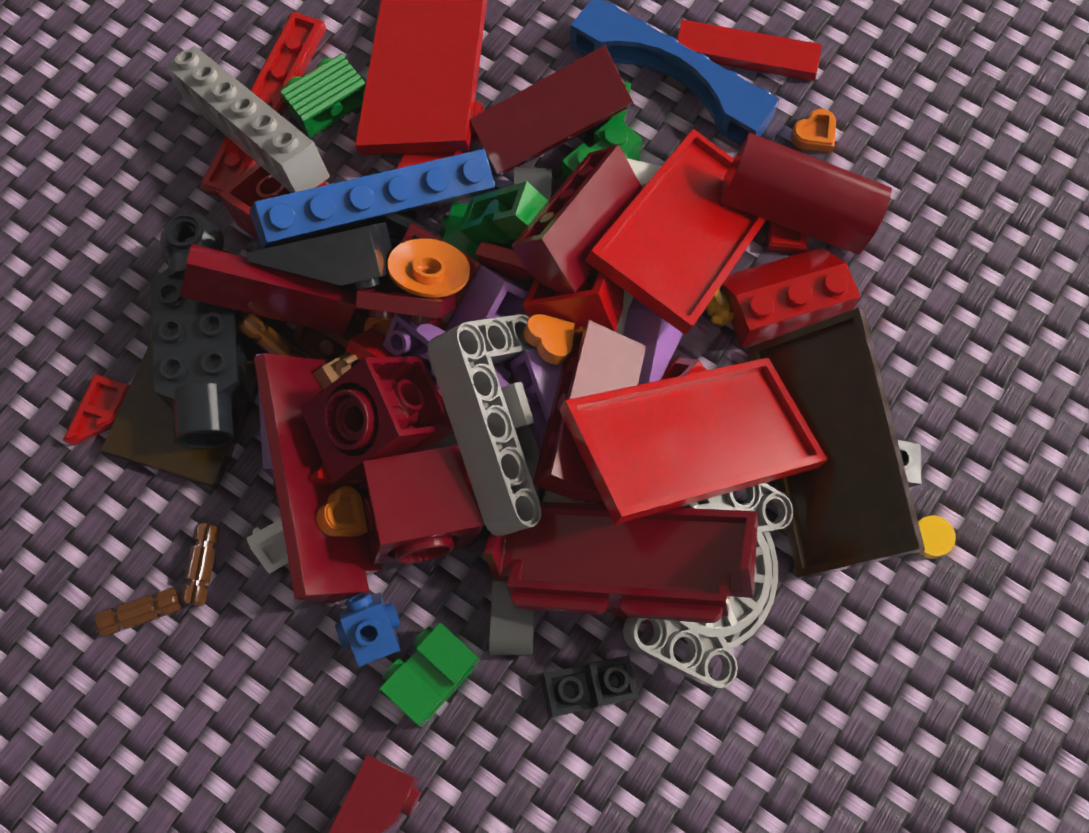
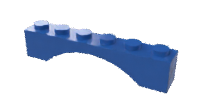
(731, 100)
(369, 197)

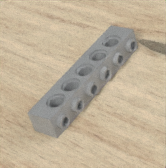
(248, 121)

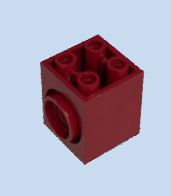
(376, 413)
(418, 505)

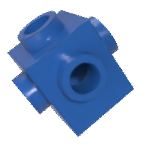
(368, 627)

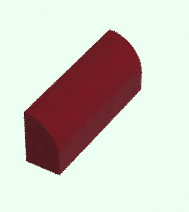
(552, 111)
(805, 194)
(576, 219)
(266, 291)
(597, 364)

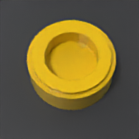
(937, 536)

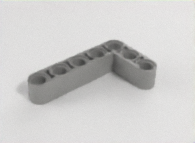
(481, 418)

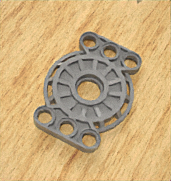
(744, 613)

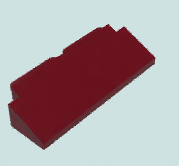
(319, 564)
(651, 567)

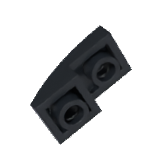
(589, 686)

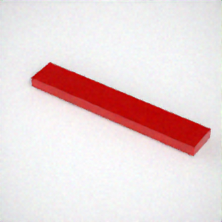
(286, 60)

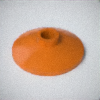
(428, 268)

